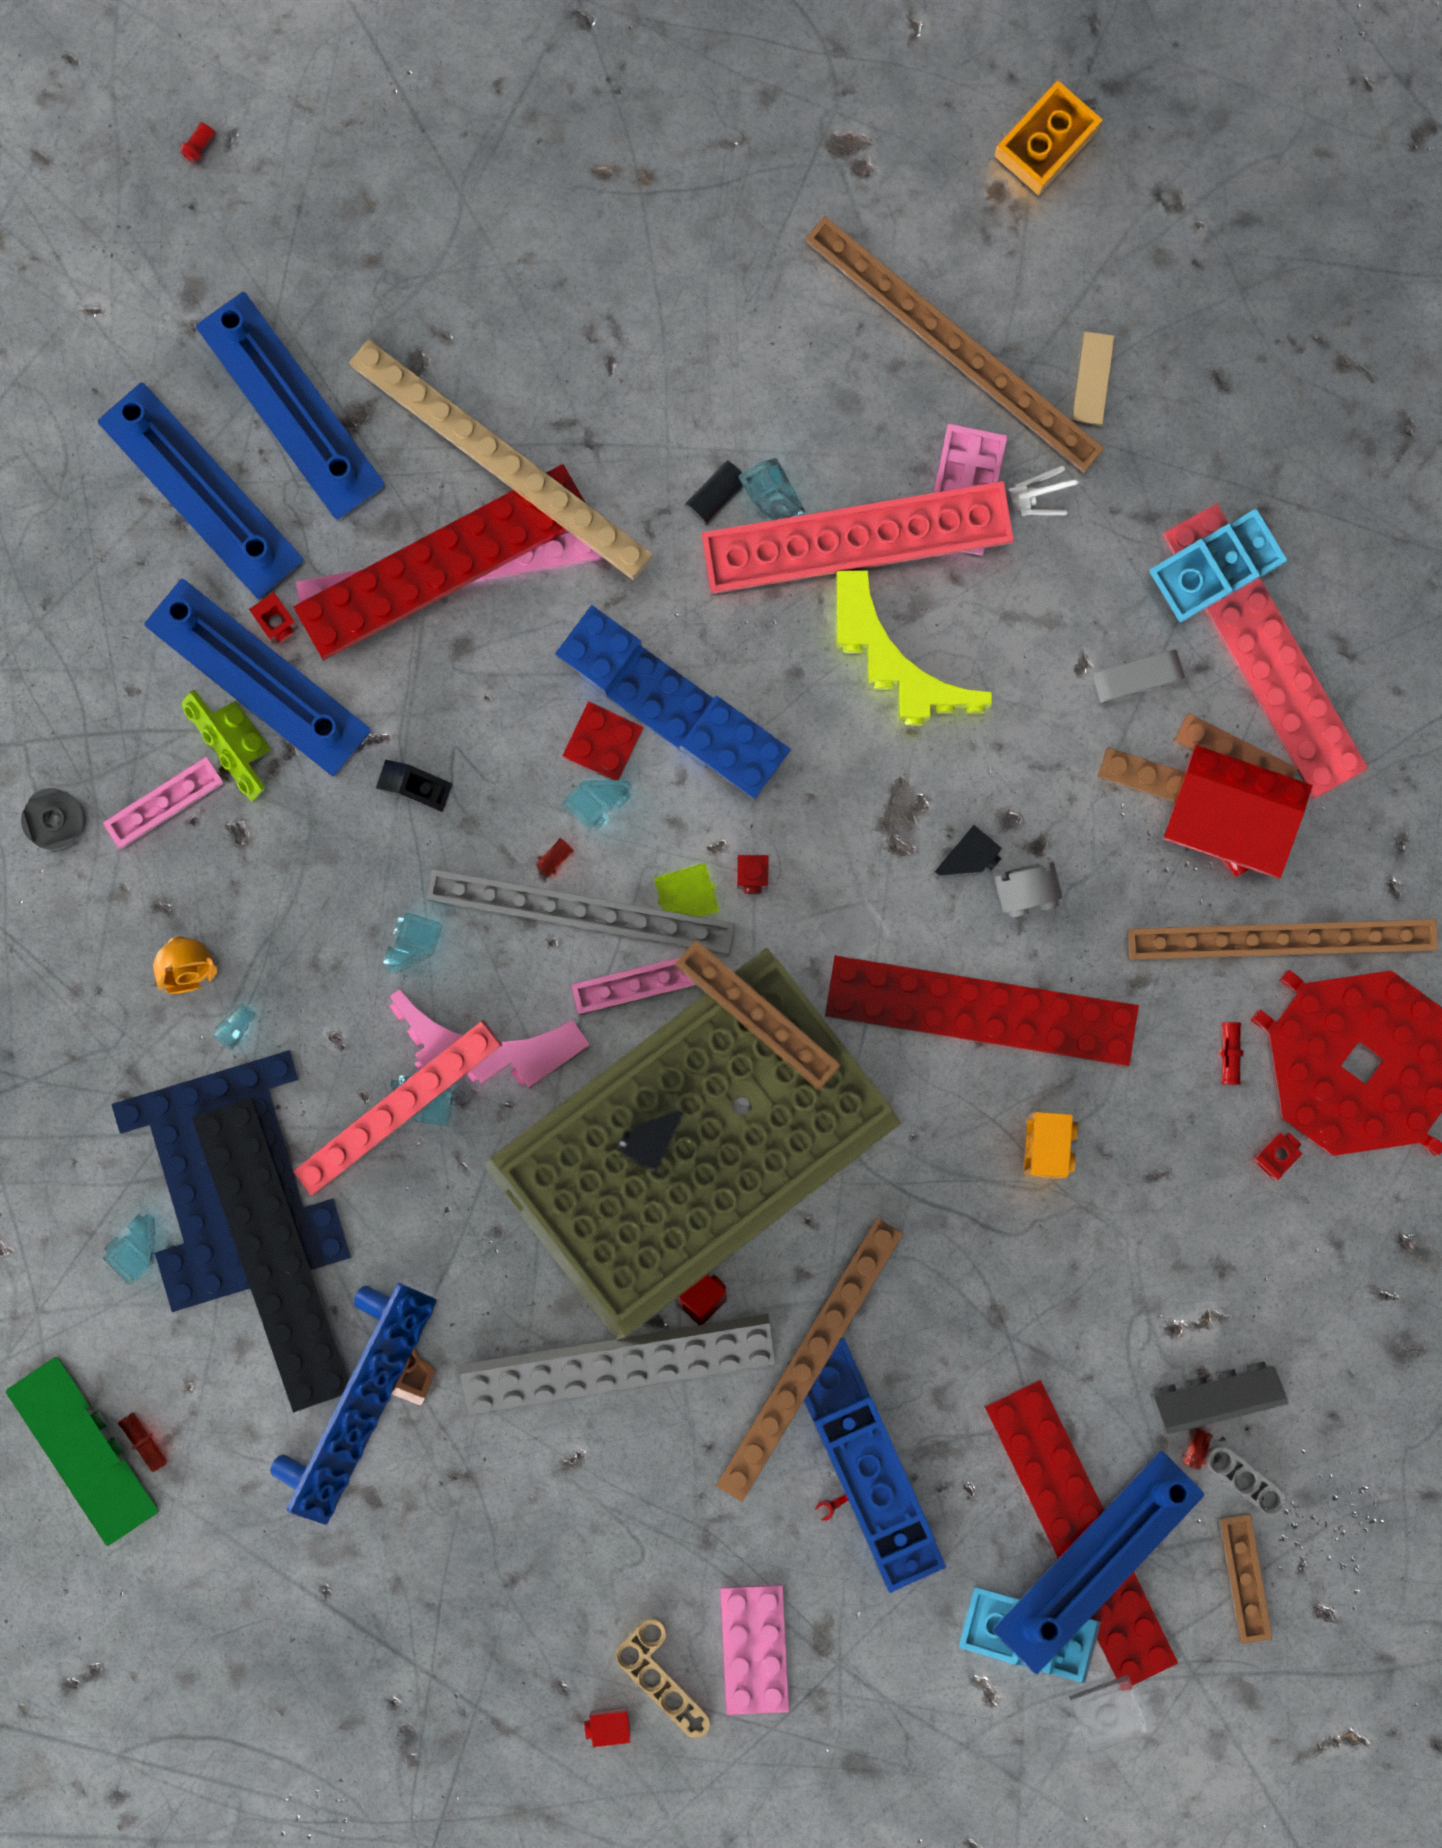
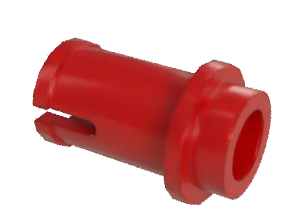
(197, 142)

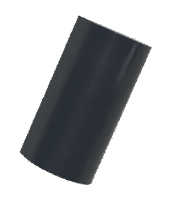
(716, 493)

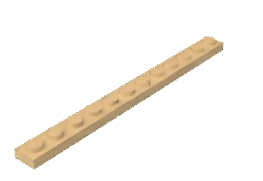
(501, 460)

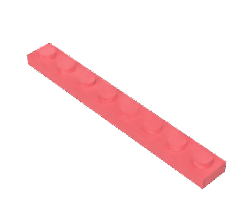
(397, 1108)

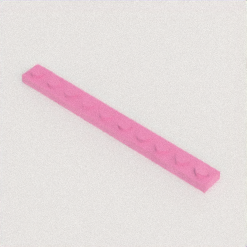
(558, 552)

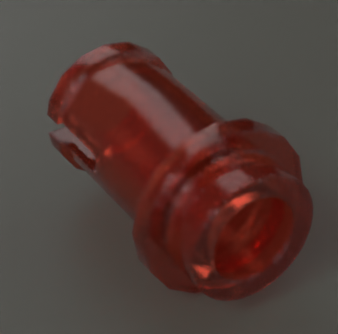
(553, 857)
(1197, 1449)

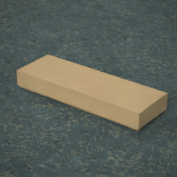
(1092, 378)

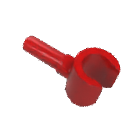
(834, 1504)

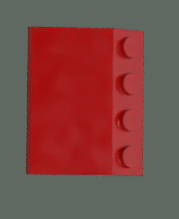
(1237, 811)

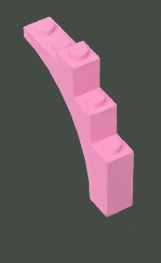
(531, 1057)

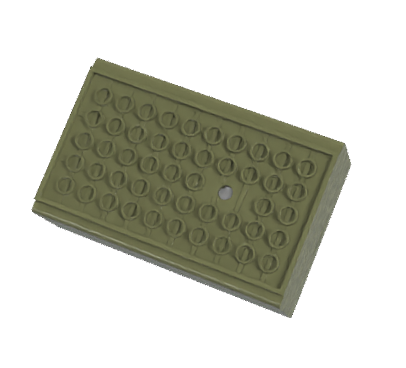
(739, 1160)

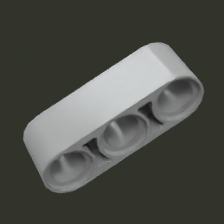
(1138, 676)
(1259, 1484)

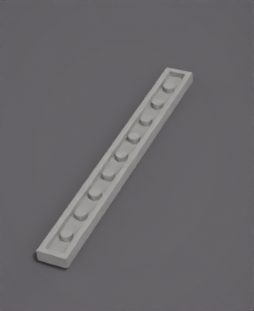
(579, 911)

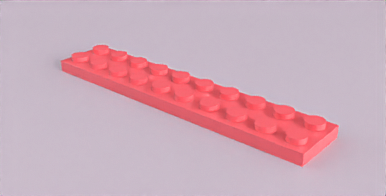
(857, 537)
(1277, 672)

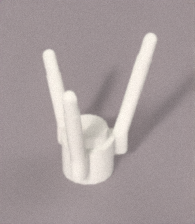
(1023, 495)

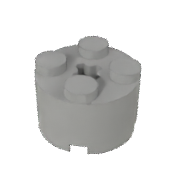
(1028, 888)

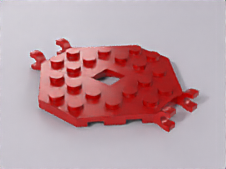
(1321, 1032)

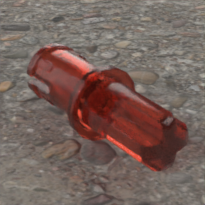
(142, 1442)

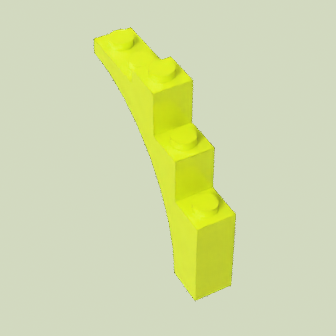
(886, 666)

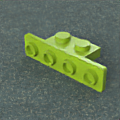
(232, 739)

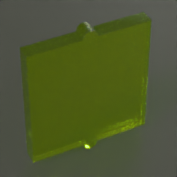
(687, 891)

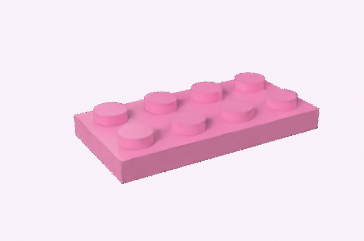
(969, 460)
(754, 1649)

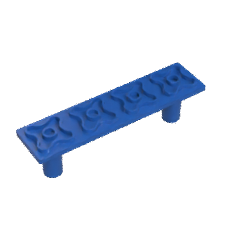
(290, 405)
(200, 490)
(257, 677)
(361, 1404)
(1098, 1562)

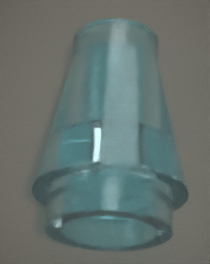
(234, 1027)

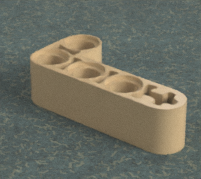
(667, 1683)

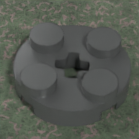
(38, 809)

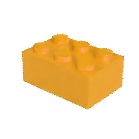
(1048, 137)
(1049, 1145)

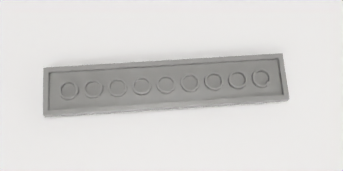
(617, 1364)

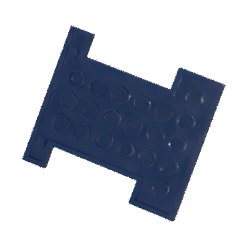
(208, 1260)

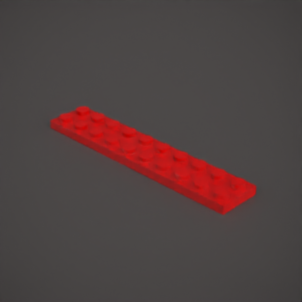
(428, 570)
(981, 1010)
(1065, 1509)

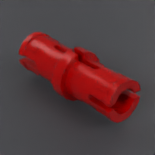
(1231, 1053)

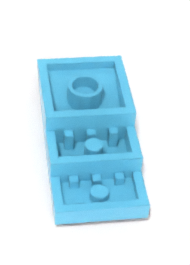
(1218, 565)
(990, 1607)

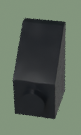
(413, 785)
(970, 856)
(649, 1140)

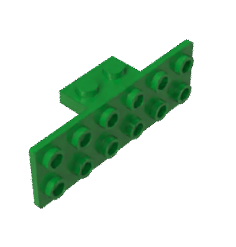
(82, 1451)

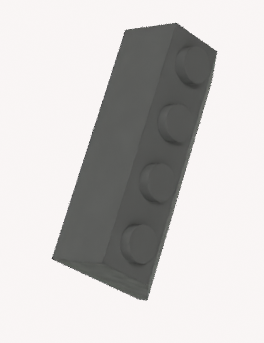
(1218, 1399)

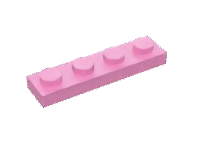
(163, 803)
(629, 986)

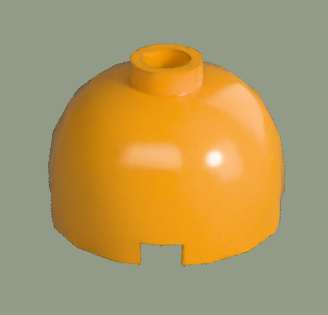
(182, 965)

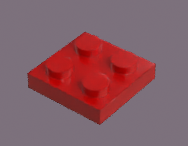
(602, 742)

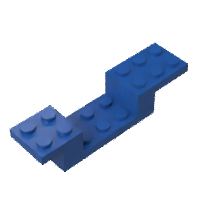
(670, 704)
(871, 1473)

